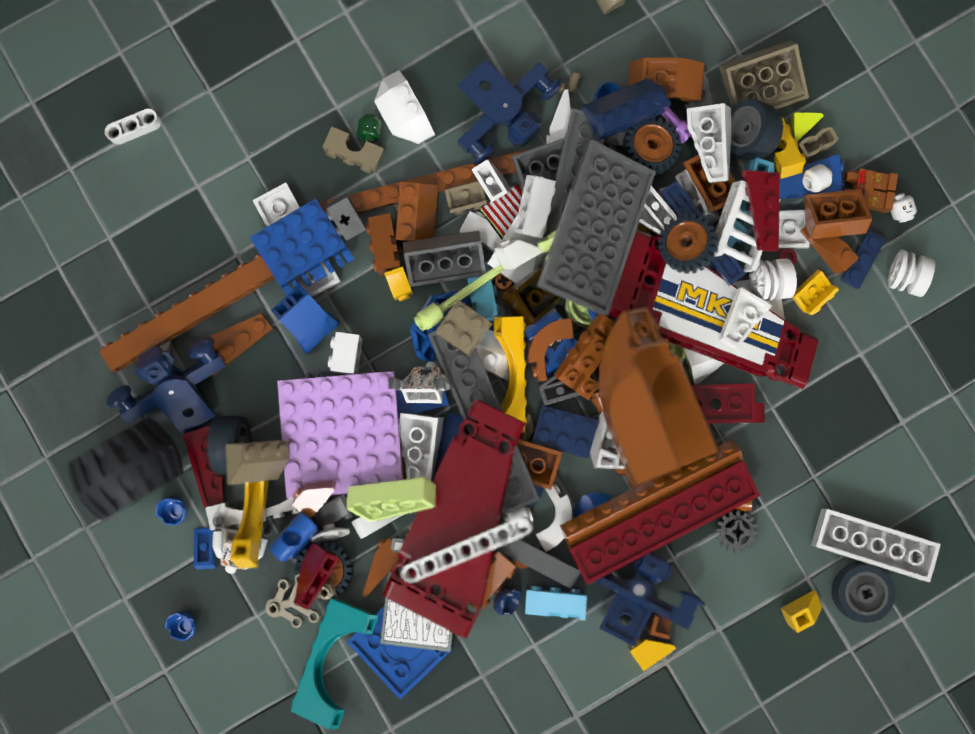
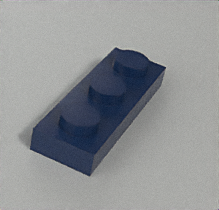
(867, 254)

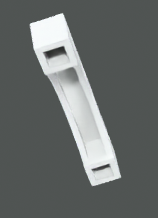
(234, 516)

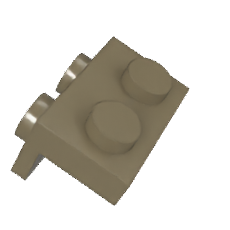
(465, 197)

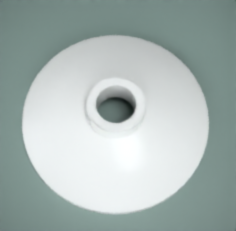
(330, 533)

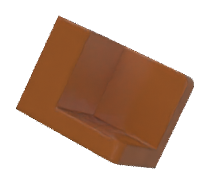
(659, 626)

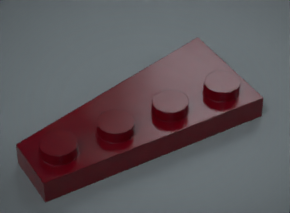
(764, 200)
(209, 483)

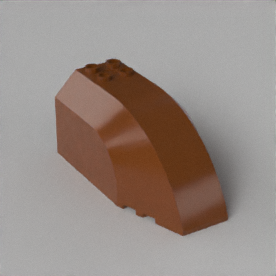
(650, 401)

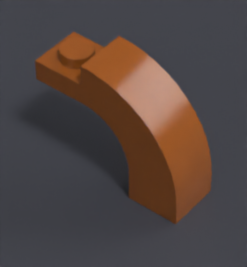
(542, 340)

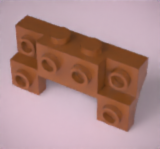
(585, 357)

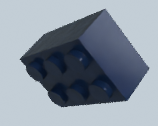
(564, 432)

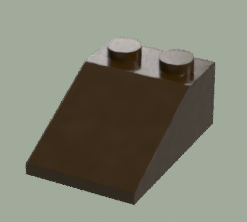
(530, 300)

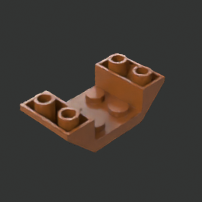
(677, 76)

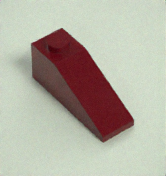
(314, 572)

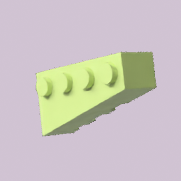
(391, 499)

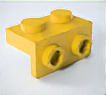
(814, 293)

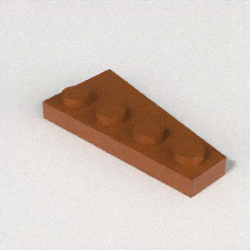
(240, 337)

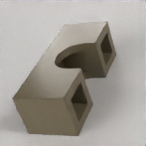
(367, 158)

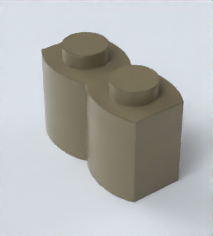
(818, 144)

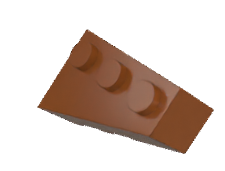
(383, 243)
(500, 570)

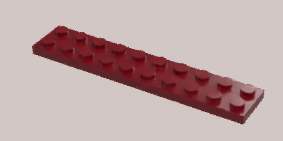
(664, 522)

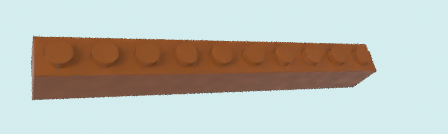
(186, 314)
(648, 494)

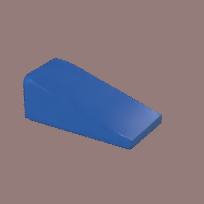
(203, 551)

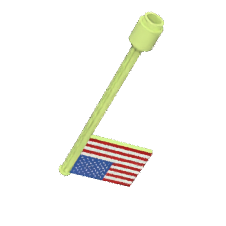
(501, 215)

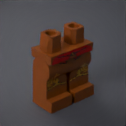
(875, 186)

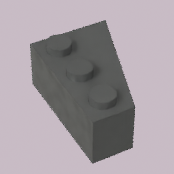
(556, 391)

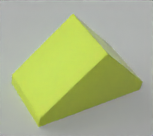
(803, 122)

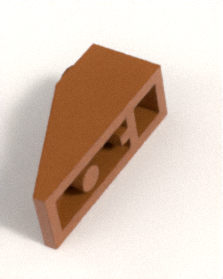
(833, 251)
(382, 564)

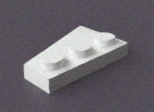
(742, 317)

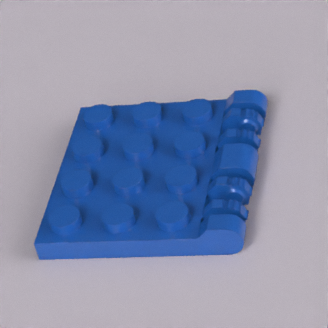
(300, 245)
(396, 665)

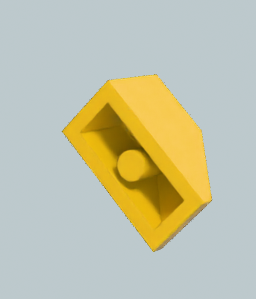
(398, 284)
(650, 651)

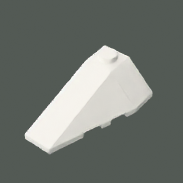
(712, 138)
(420, 443)

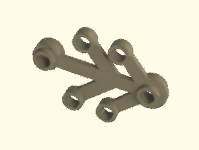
(282, 605)

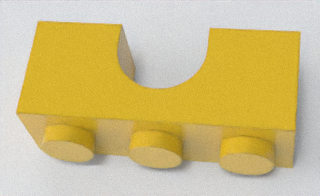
(789, 161)

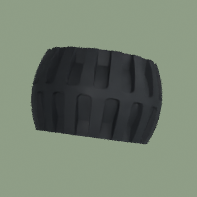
(125, 468)

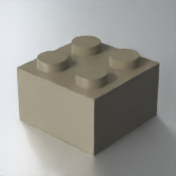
(463, 328)

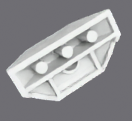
(402, 110)
(493, 356)

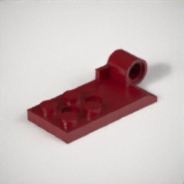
(736, 403)

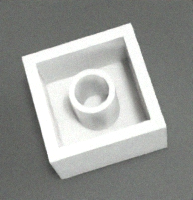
(345, 354)

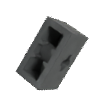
(353, 225)

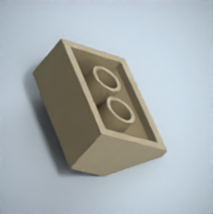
(256, 461)

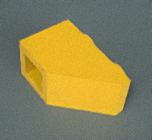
(803, 611)

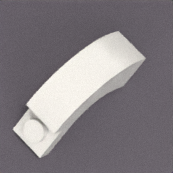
(552, 534)

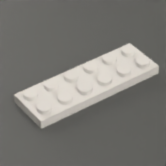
(277, 205)

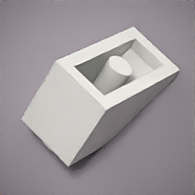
(491, 180)
(515, 252)

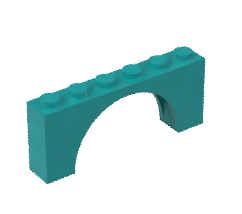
(312, 697)

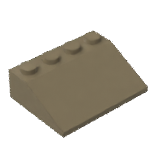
(767, 76)

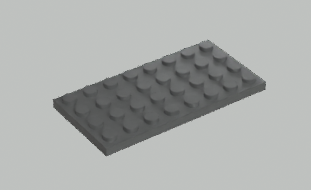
(597, 228)

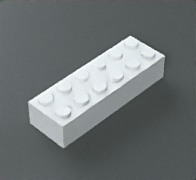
(875, 545)

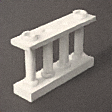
(725, 228)

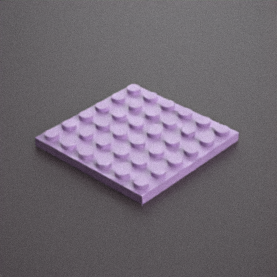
(340, 431)

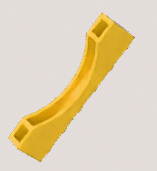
(510, 334)
(248, 538)

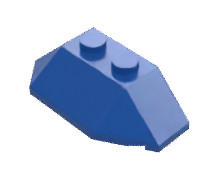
(421, 341)

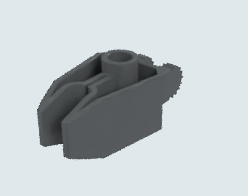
(334, 511)

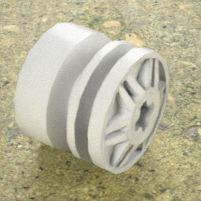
(911, 273)
(773, 280)

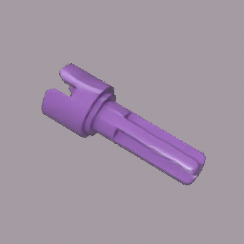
(680, 126)

